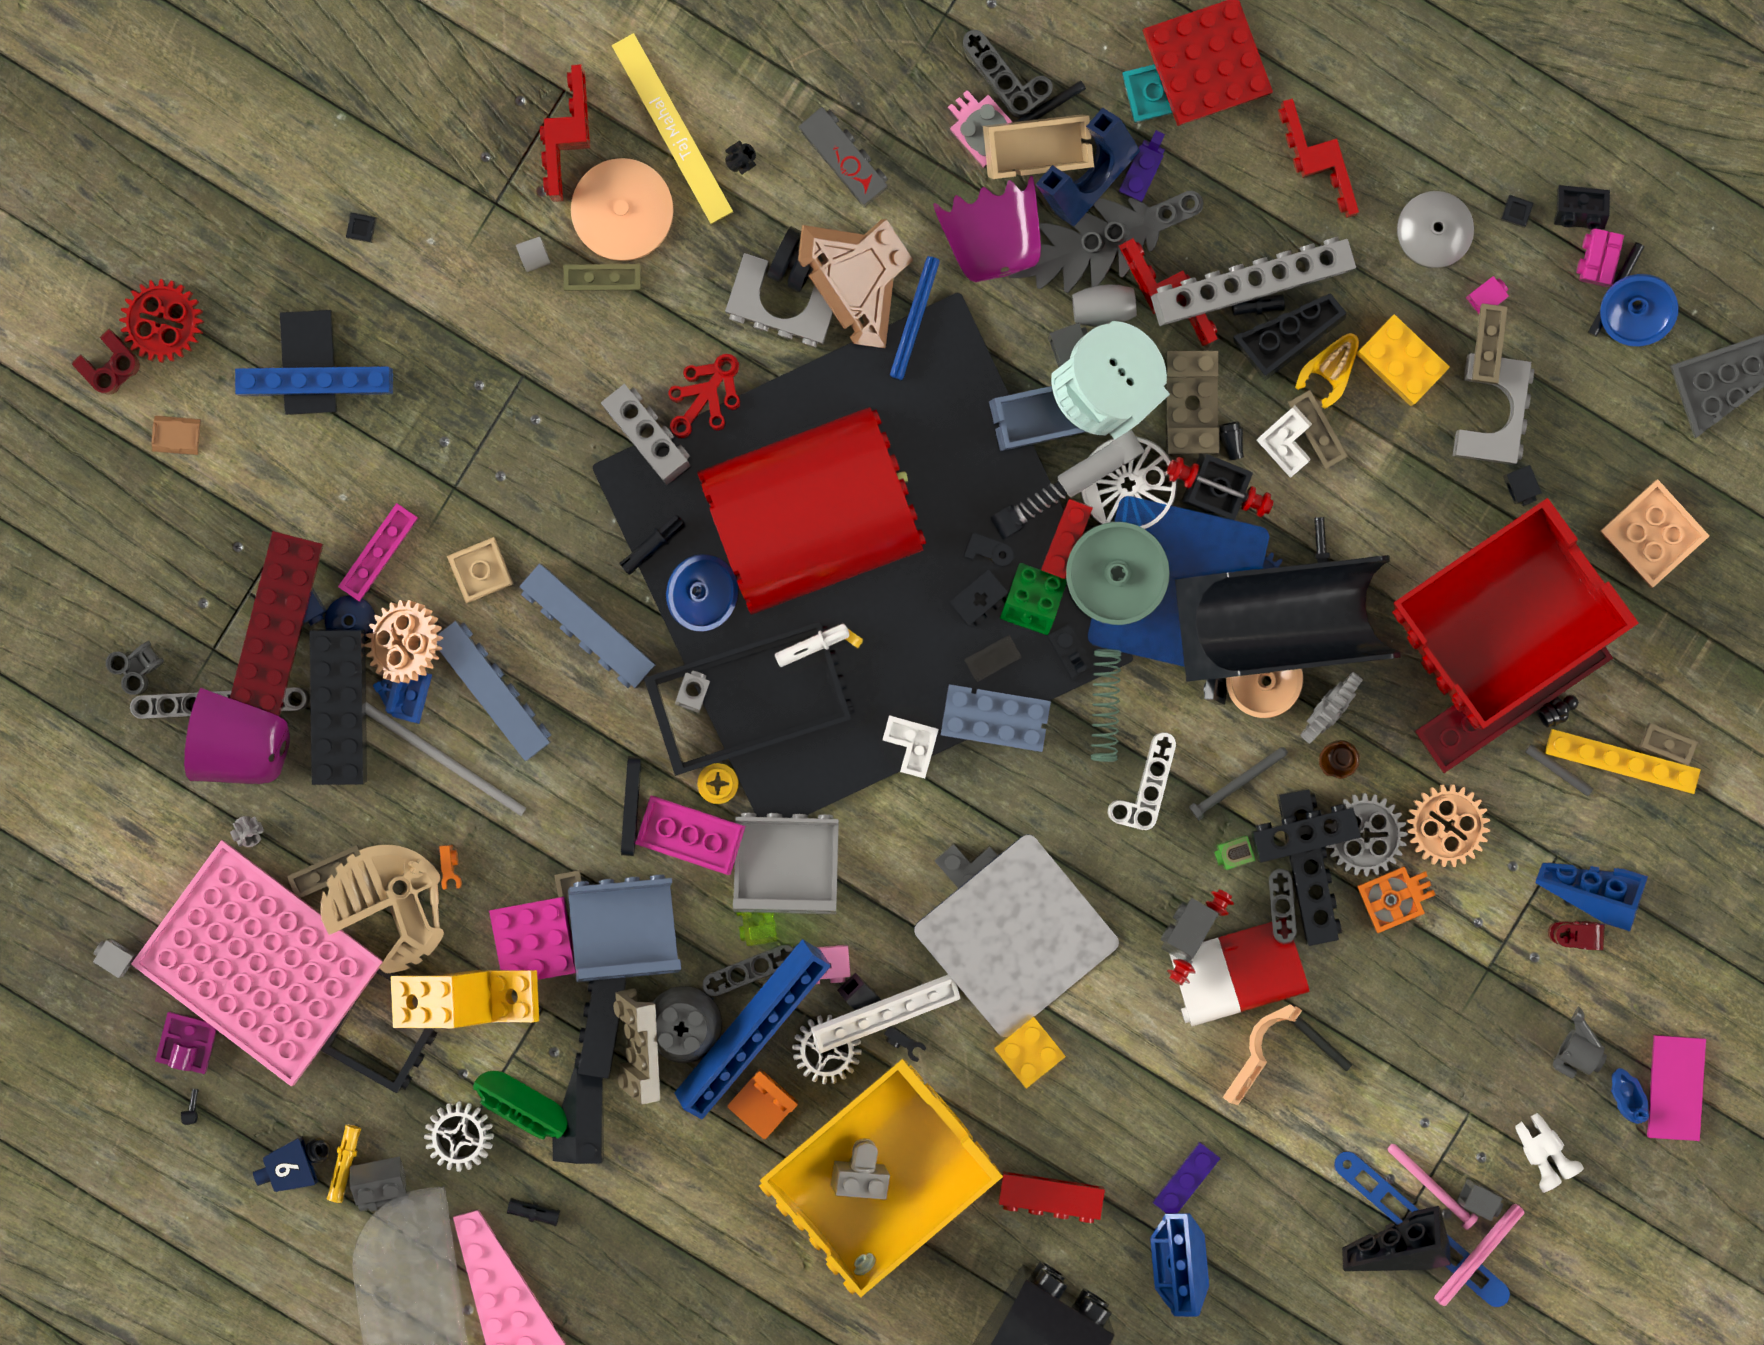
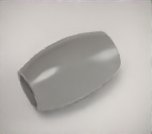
(1104, 304)

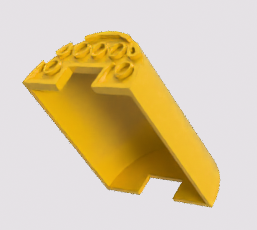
(930, 1167)

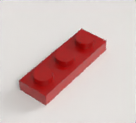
(1067, 534)

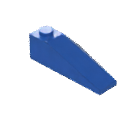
(1602, 894)

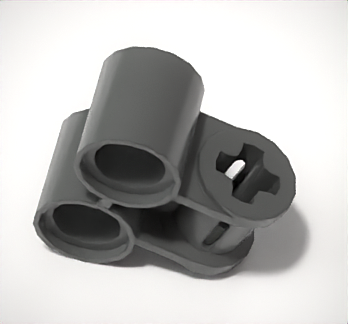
(138, 663)

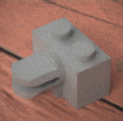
(861, 1175)

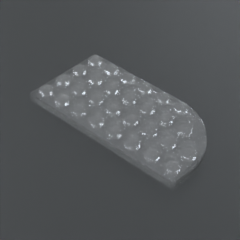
(409, 1274)

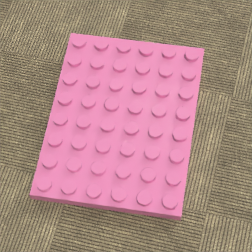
(257, 963)

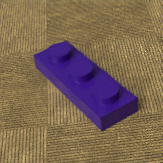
(1186, 1179)

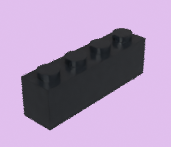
(600, 1030)

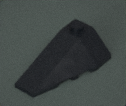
(585, 1122)
(1411, 1245)

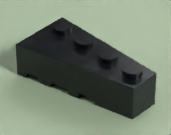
(1284, 338)

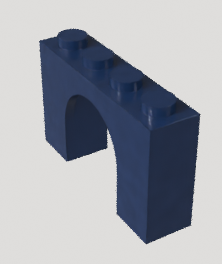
(1113, 154)

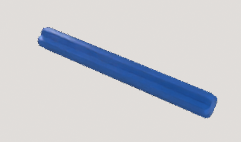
(914, 317)

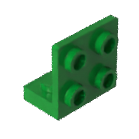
(1033, 599)

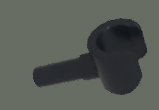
(191, 1116)

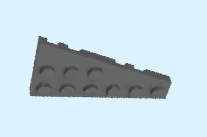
(1719, 381)

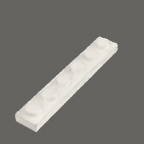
(885, 1013)

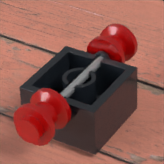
(1218, 487)

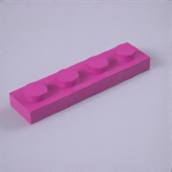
(378, 552)

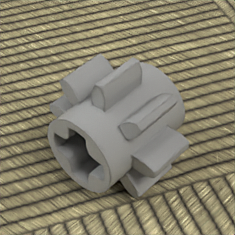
(247, 831)

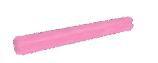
(1479, 1254)

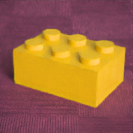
(1402, 360)

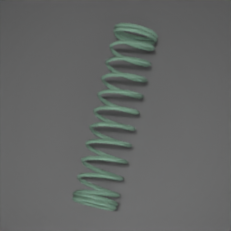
(1107, 757)

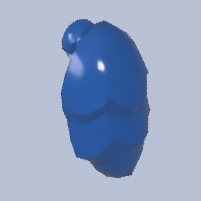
(1629, 1096)

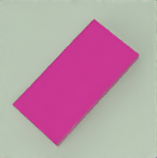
(690, 835)
(1676, 1087)

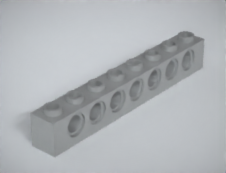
(1169, 311)

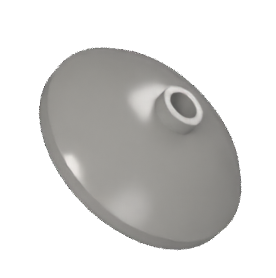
(1420, 239)

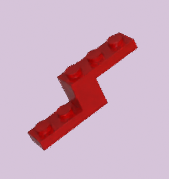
(1318, 158)
(1146, 278)

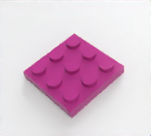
(534, 938)

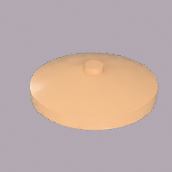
(622, 209)

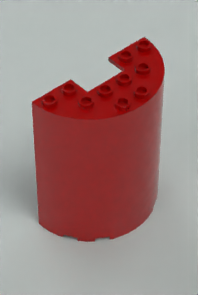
(811, 510)
(1511, 616)

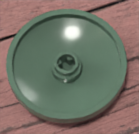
(1117, 573)

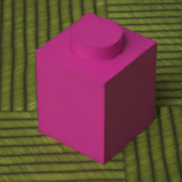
(1490, 292)

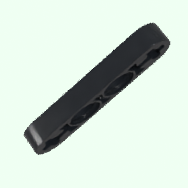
(631, 806)

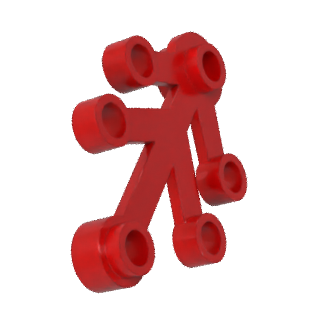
(706, 393)

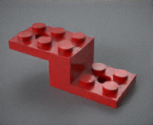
(565, 133)

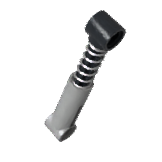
(1070, 482)

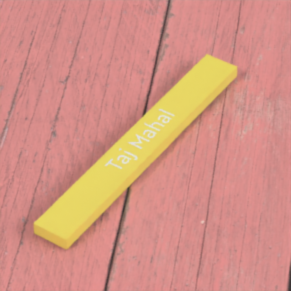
(672, 128)

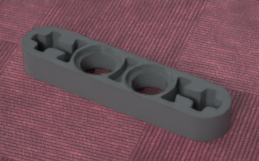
(749, 969)

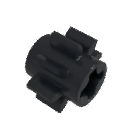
(740, 157)

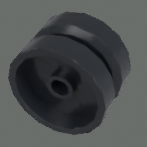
(787, 259)

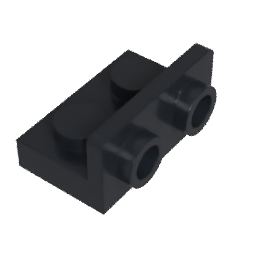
(1582, 207)

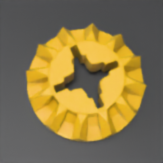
(709, 792)

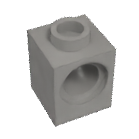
(689, 702)
(114, 957)

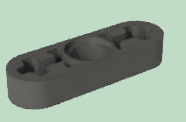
(1288, 886)

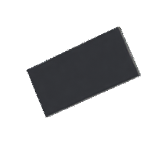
(308, 344)

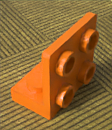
(762, 1104)

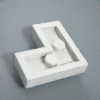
(1280, 441)
(918, 740)

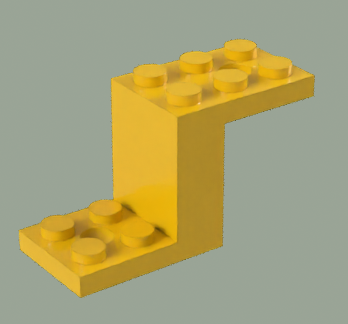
(464, 998)

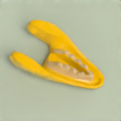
(1334, 365)

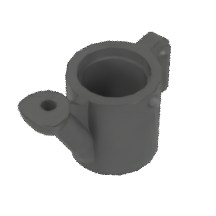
(1580, 1049)

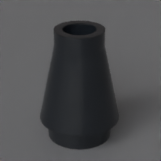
(1232, 439)

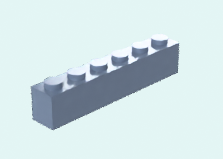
(587, 625)
(492, 692)

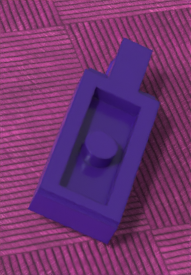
(1143, 168)

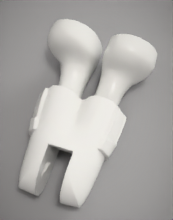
(1542, 1146)

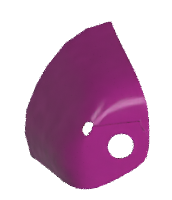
(233, 741)

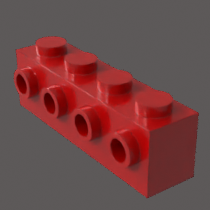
(1051, 1196)

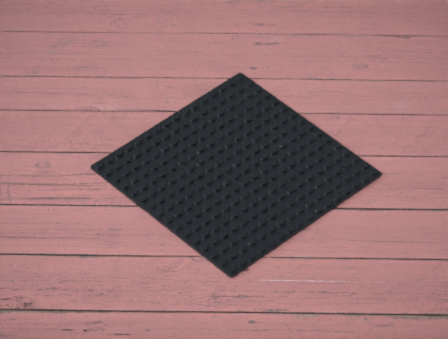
(902, 610)

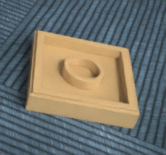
(480, 570)

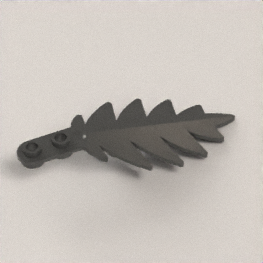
(1101, 239)

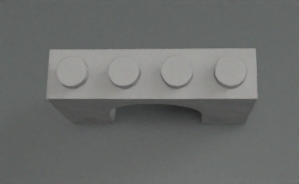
(746, 305)
(1505, 444)

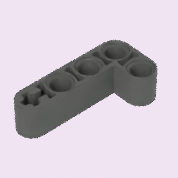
(1002, 71)

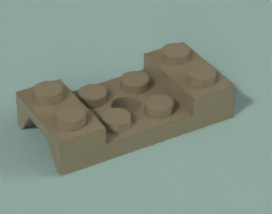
(1197, 376)
(641, 1073)

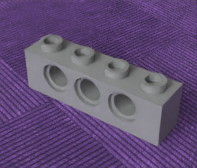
(617, 407)

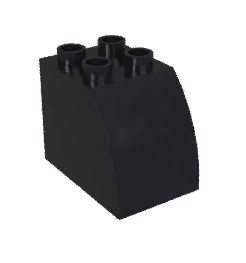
(1043, 1313)

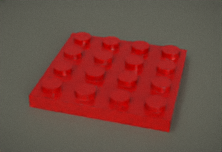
(1207, 61)

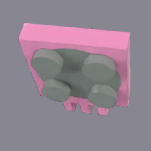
(971, 122)

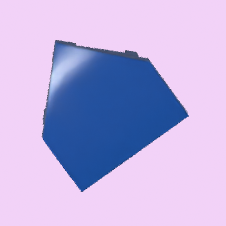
(404, 699)

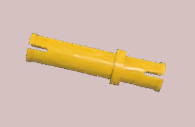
(346, 1153)

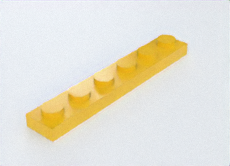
(1622, 761)

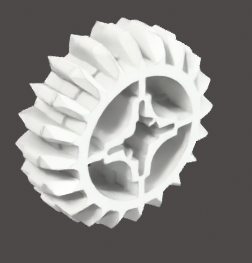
(818, 1069)
(469, 1138)

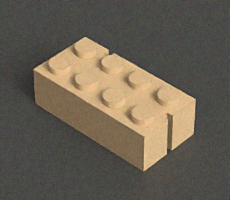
(1037, 145)

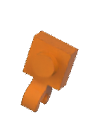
(448, 859)

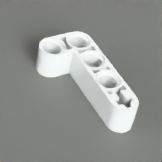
(1148, 779)

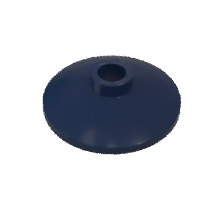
(348, 606)

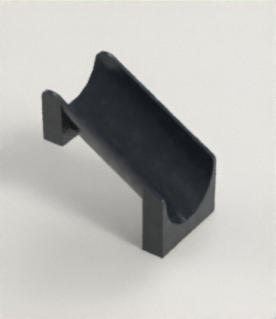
(1278, 619)

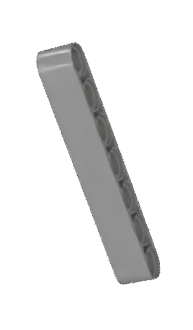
(182, 708)

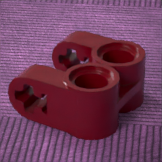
(118, 377)
(1581, 934)

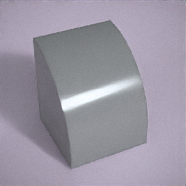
(533, 254)

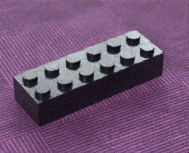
(338, 707)

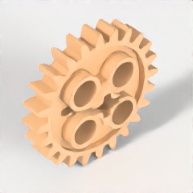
(387, 655)
(1434, 844)

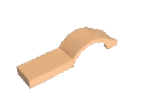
(1257, 1061)

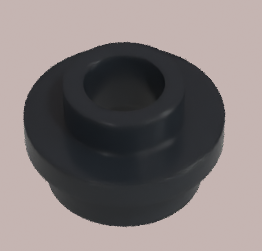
(322, 1147)

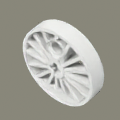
(1091, 495)

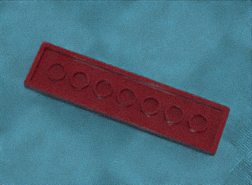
(276, 622)
(1453, 739)

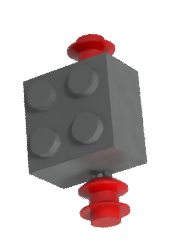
(1190, 930)

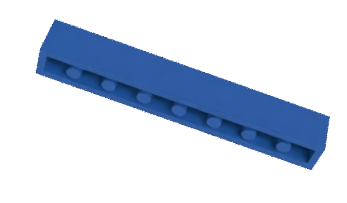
(752, 1029)

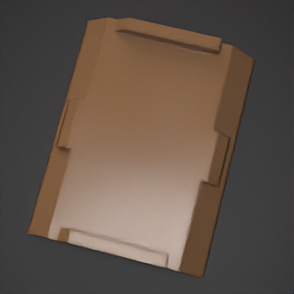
(175, 435)

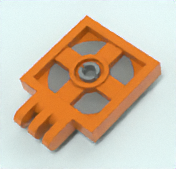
(1394, 898)

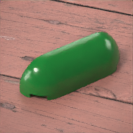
(520, 1105)

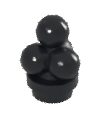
(1557, 710)

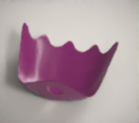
(994, 232)

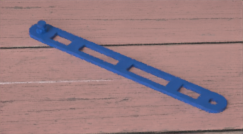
(1493, 1292)

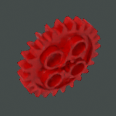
(155, 342)

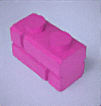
(1600, 257)

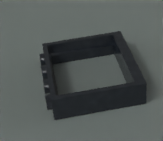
(414, 1059)

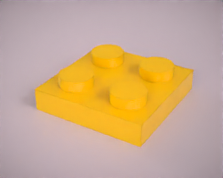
(1029, 1052)

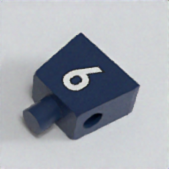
(287, 1168)

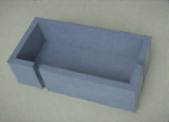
(1030, 419)
(995, 718)

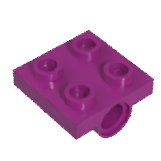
(186, 1043)

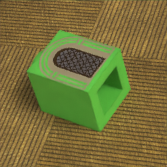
(1234, 853)

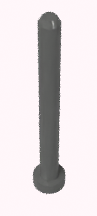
(1237, 783)

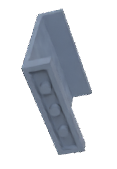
(623, 928)

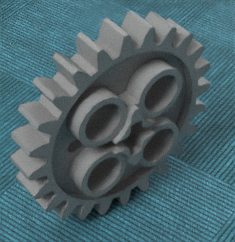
(1331, 707)
(1365, 857)

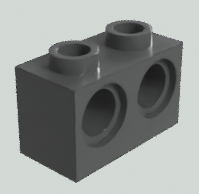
(1480, 1200)

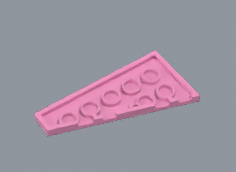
(501, 1295)

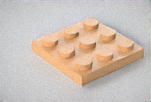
(1654, 533)

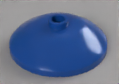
(1640, 323)
(714, 596)

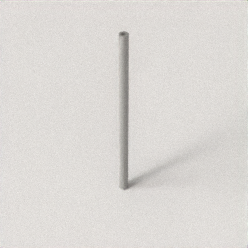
(444, 760)

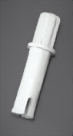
(812, 645)

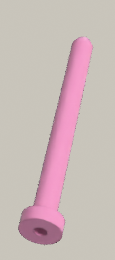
(1429, 1183)

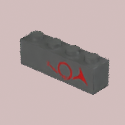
(843, 157)

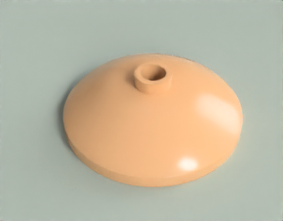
(1266, 701)

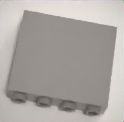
(787, 864)

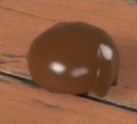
(1339, 759)

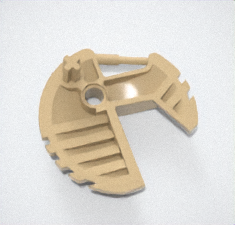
(366, 888)

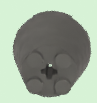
(700, 1016)

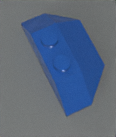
(1180, 1264)

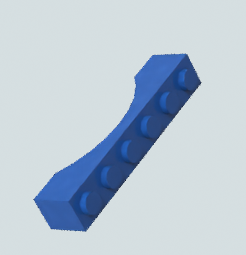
(313, 381)

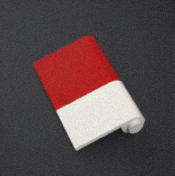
(1242, 974)

